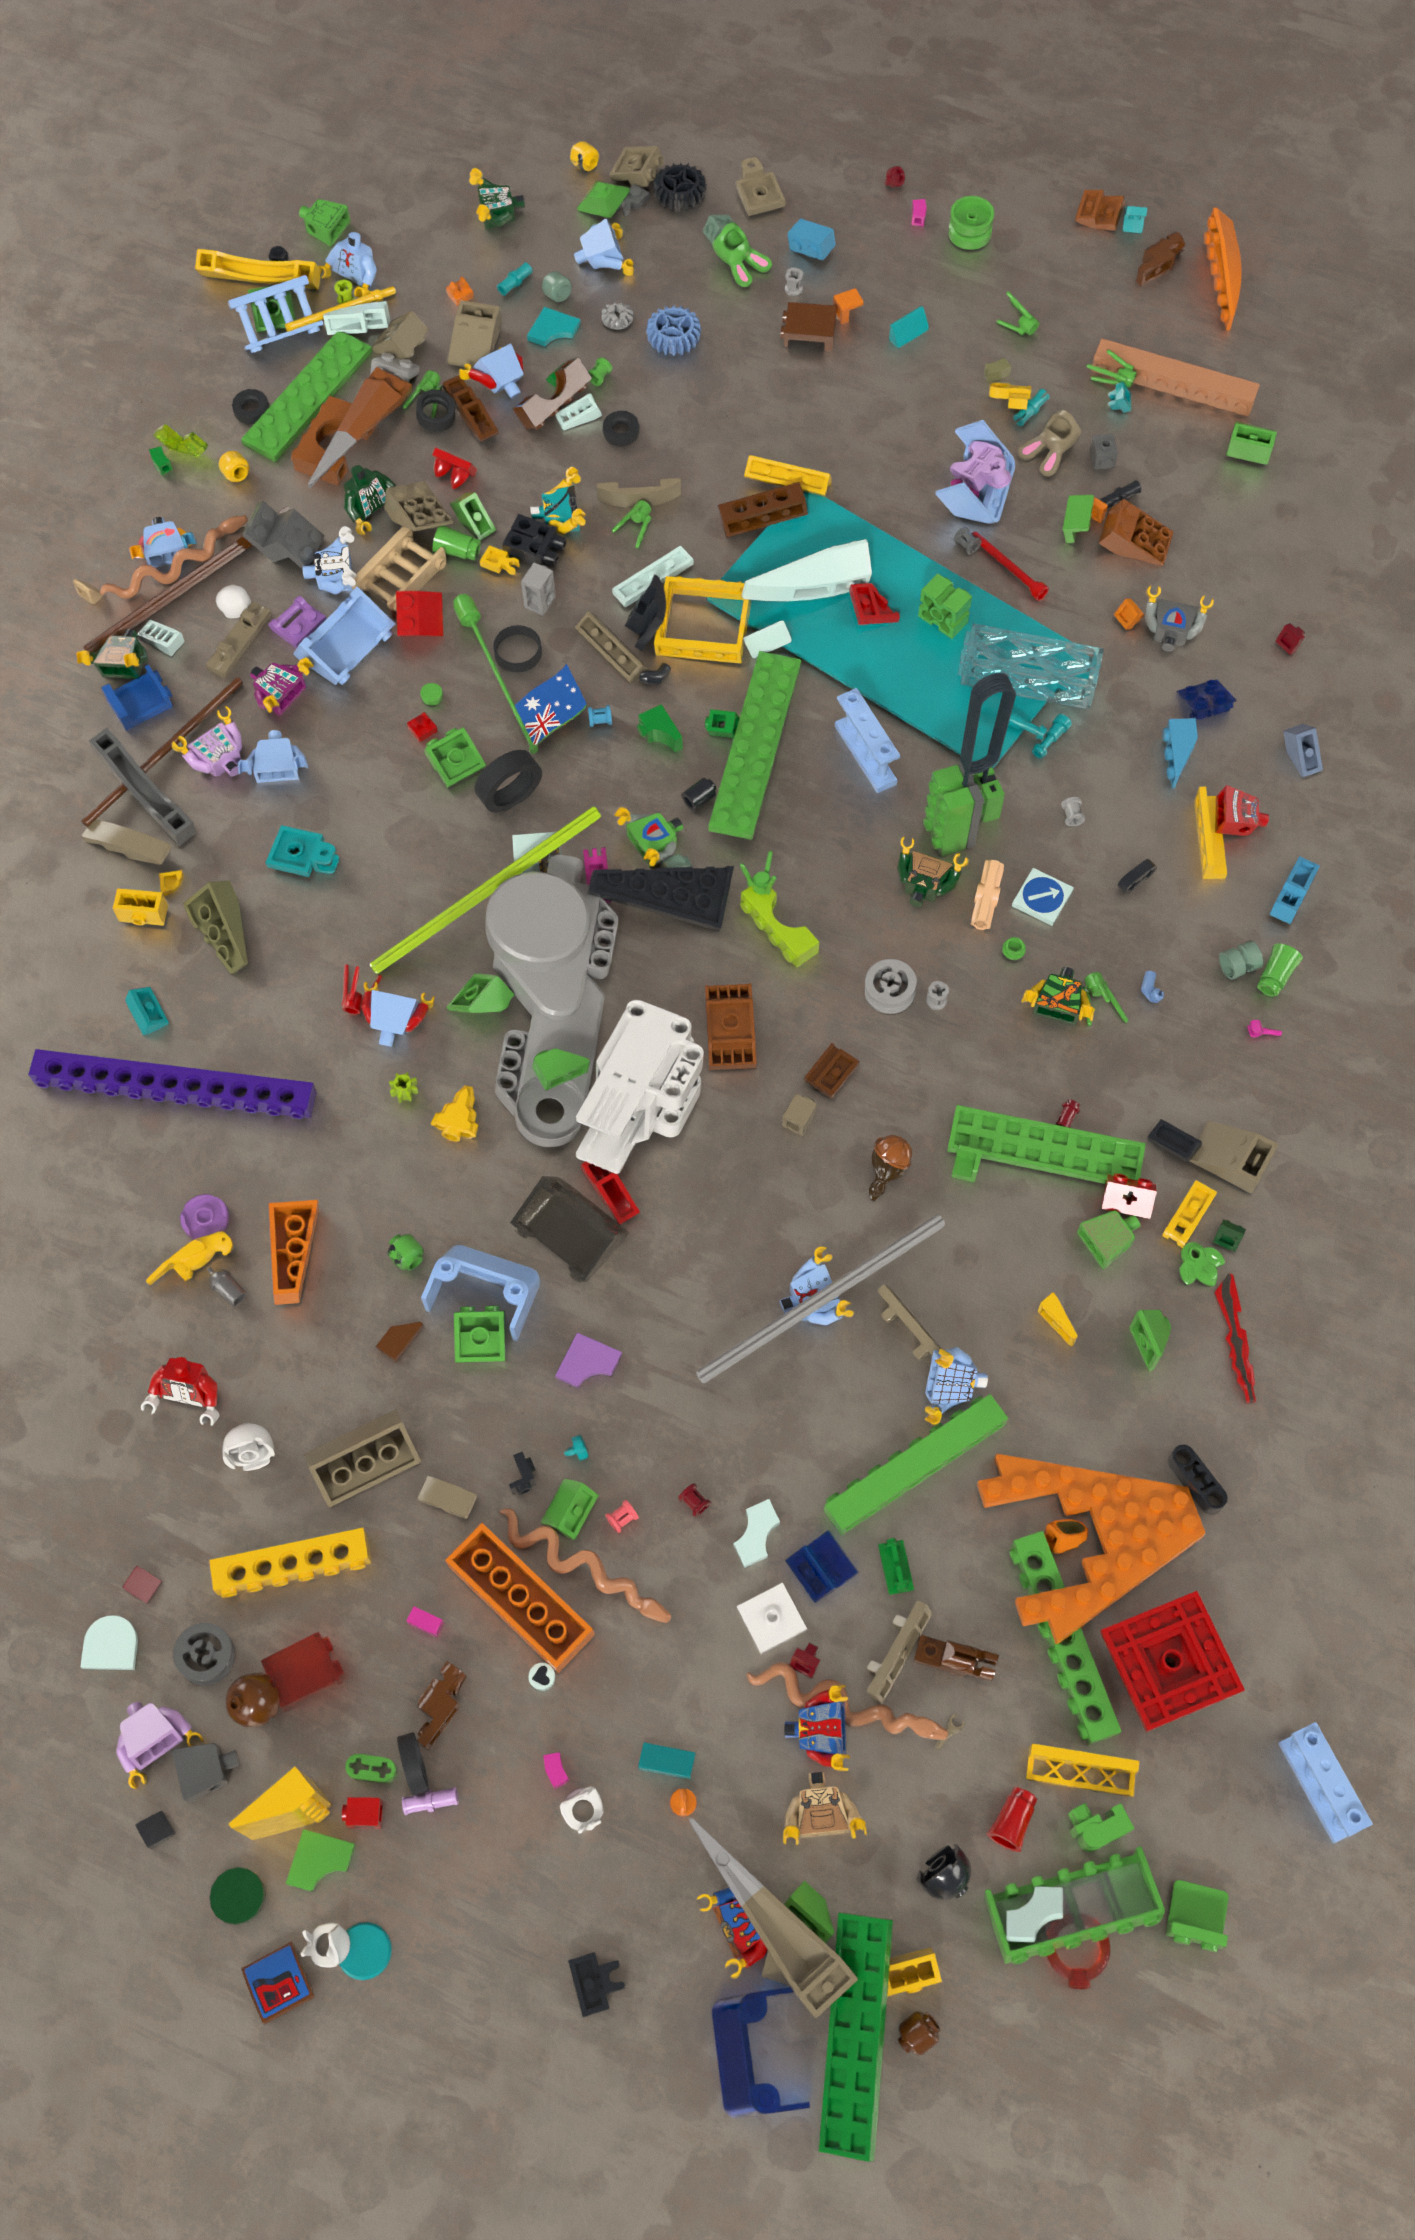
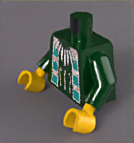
(495, 201)
(365, 495)

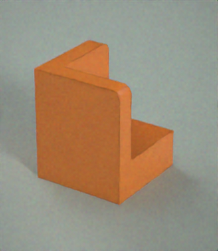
(846, 301)

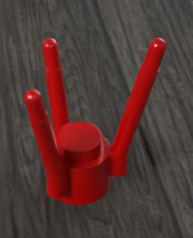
(353, 1000)

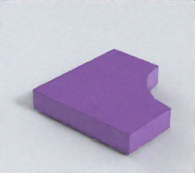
(587, 1359)

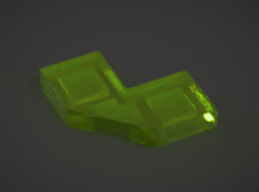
(189, 444)

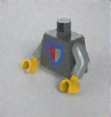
(1174, 621)

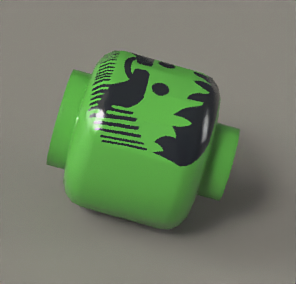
(405, 1252)

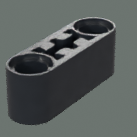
(1199, 1470)

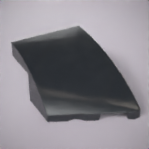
(648, 613)

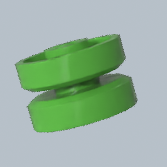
(971, 222)

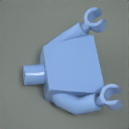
(274, 760)

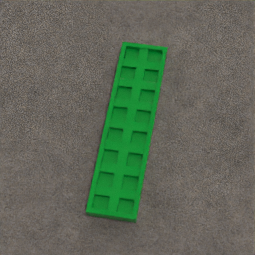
(856, 2040)

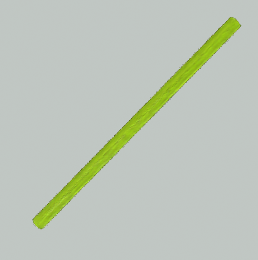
(485, 890)

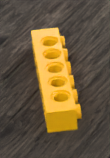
(224, 1568)

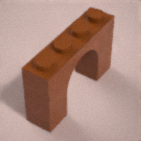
(309, 453)

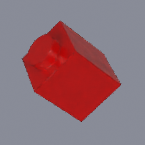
(363, 1812)

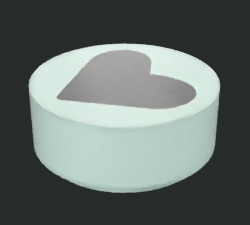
(542, 1676)

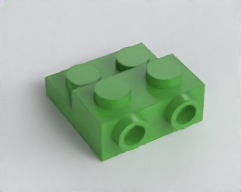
(454, 756)
(479, 1334)

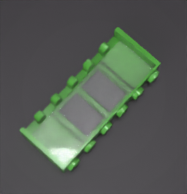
(1094, 1904)

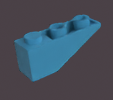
(1180, 740)

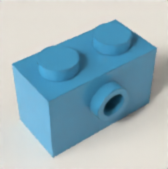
(811, 239)

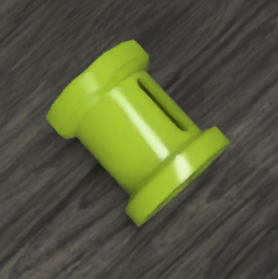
(344, 294)

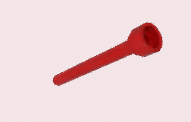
(1037, 589)

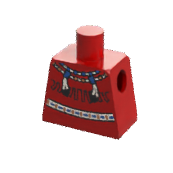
(1238, 812)

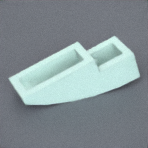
(358, 318)

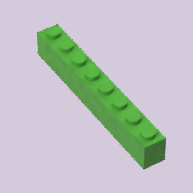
(915, 1464)

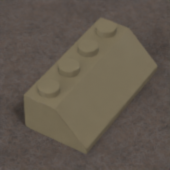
(362, 1458)

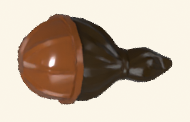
(890, 1161)

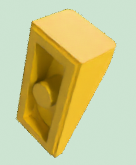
(1055, 1315)

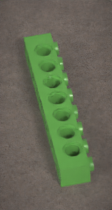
(1092, 1731)

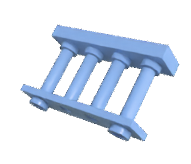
(259, 298)
(867, 740)
(1325, 1783)

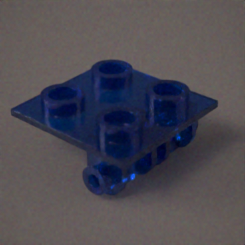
(1207, 699)

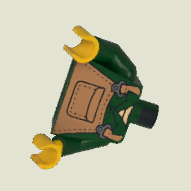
(117, 657)
(926, 875)

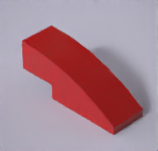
(611, 1192)

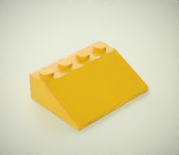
(285, 1806)

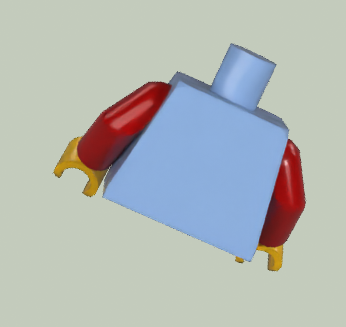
(497, 371)
(393, 1012)

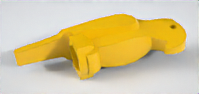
(194, 1256)

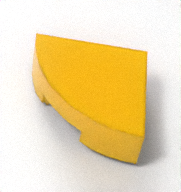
(170, 881)

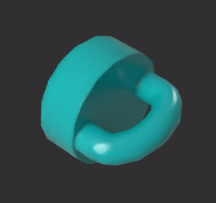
(579, 1448)

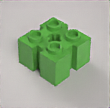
(945, 605)

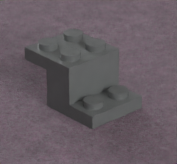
(283, 535)

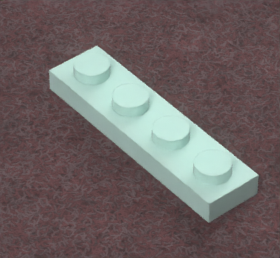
(668, 565)

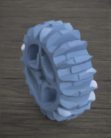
(668, 328)

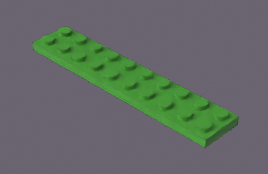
(755, 745)

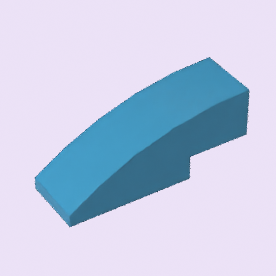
(1294, 890)

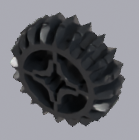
(679, 186)

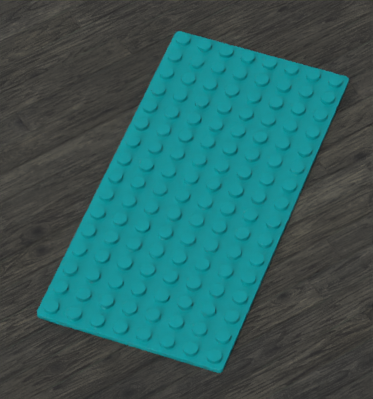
(897, 664)

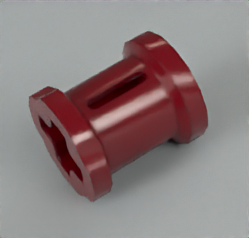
(694, 1500)

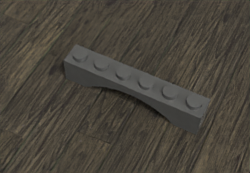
(128, 772)

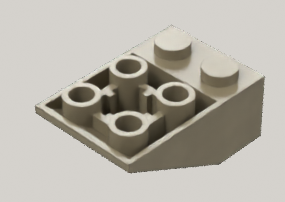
(474, 332)
(415, 507)
(1234, 1154)

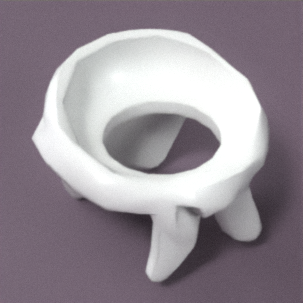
(586, 1794)
(338, 1945)

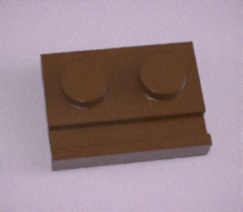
(831, 1071)

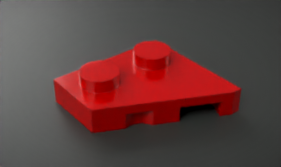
(870, 605)

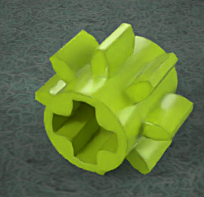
(409, 1090)

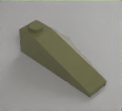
(218, 916)

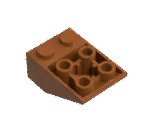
(1135, 534)

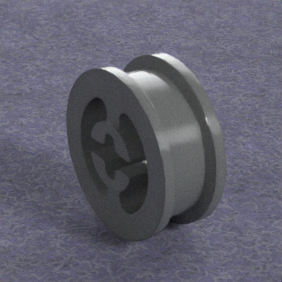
(188, 1646)

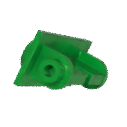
(896, 1566)

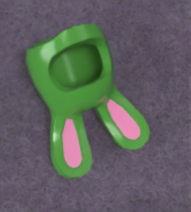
(734, 248)

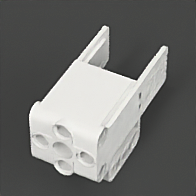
(642, 1077)

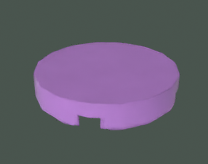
(204, 1216)

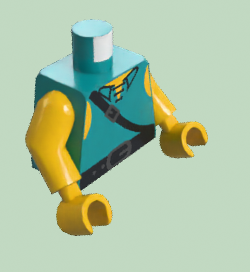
(561, 505)

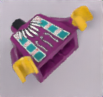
(279, 685)

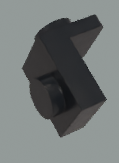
(525, 1468)

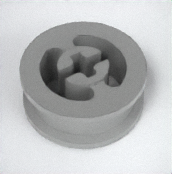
(892, 973)

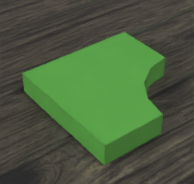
(316, 1858)

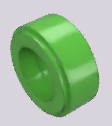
(431, 694)

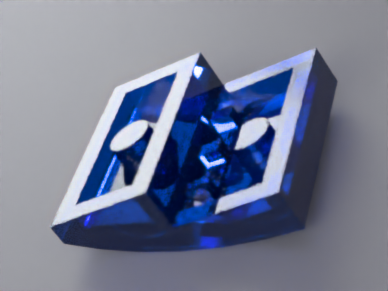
(822, 1566)

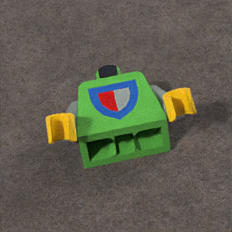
(650, 834)

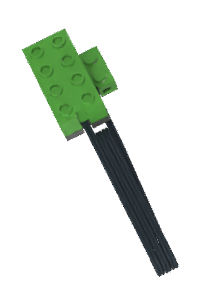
(970, 789)

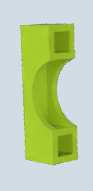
(796, 943)

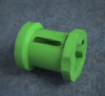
(600, 370)

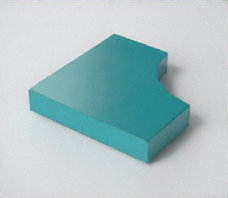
(551, 326)

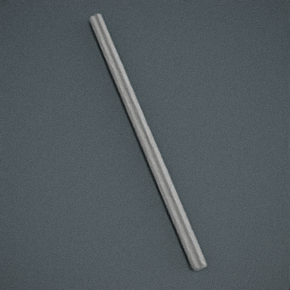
(820, 1299)

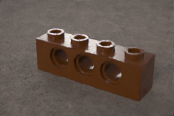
(763, 509)

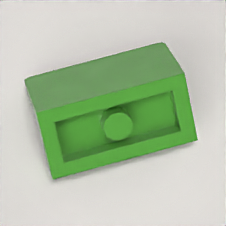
(1077, 516)
(570, 1508)

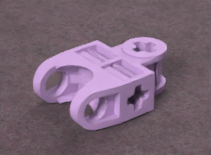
(983, 468)

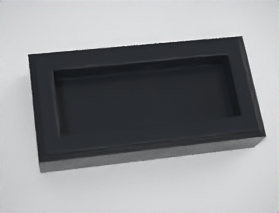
(1174, 1140)

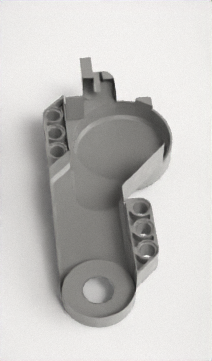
(546, 953)

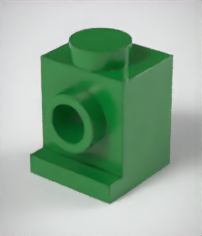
(716, 718)

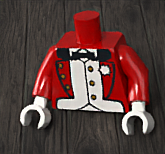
(184, 1383)

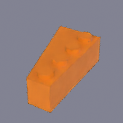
(291, 1242)

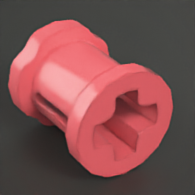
(617, 1523)

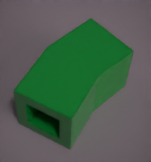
(160, 461)

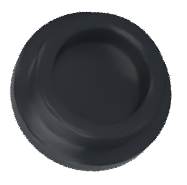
(278, 253)

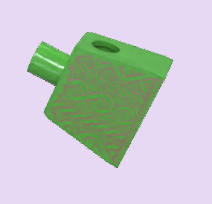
(1108, 1236)

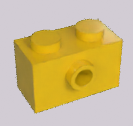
(140, 907)
(913, 1971)

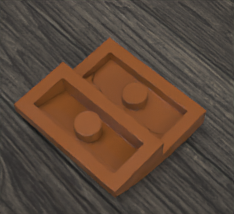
(1100, 210)

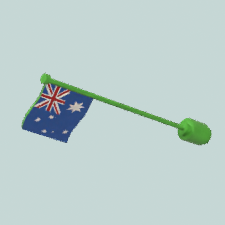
(543, 707)

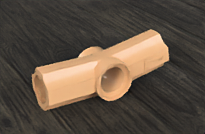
(987, 894)

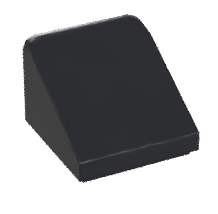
(155, 1830)

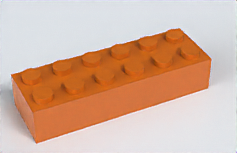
(520, 1597)

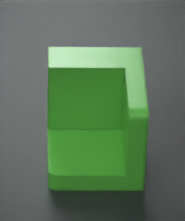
(967, 1163)

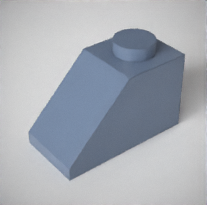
(1303, 749)

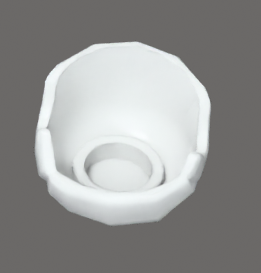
(232, 600)

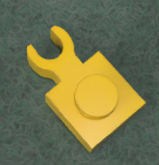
(497, 559)

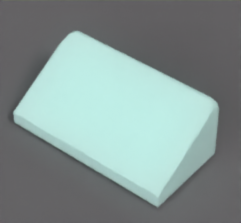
(768, 639)

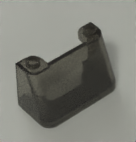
(569, 1226)

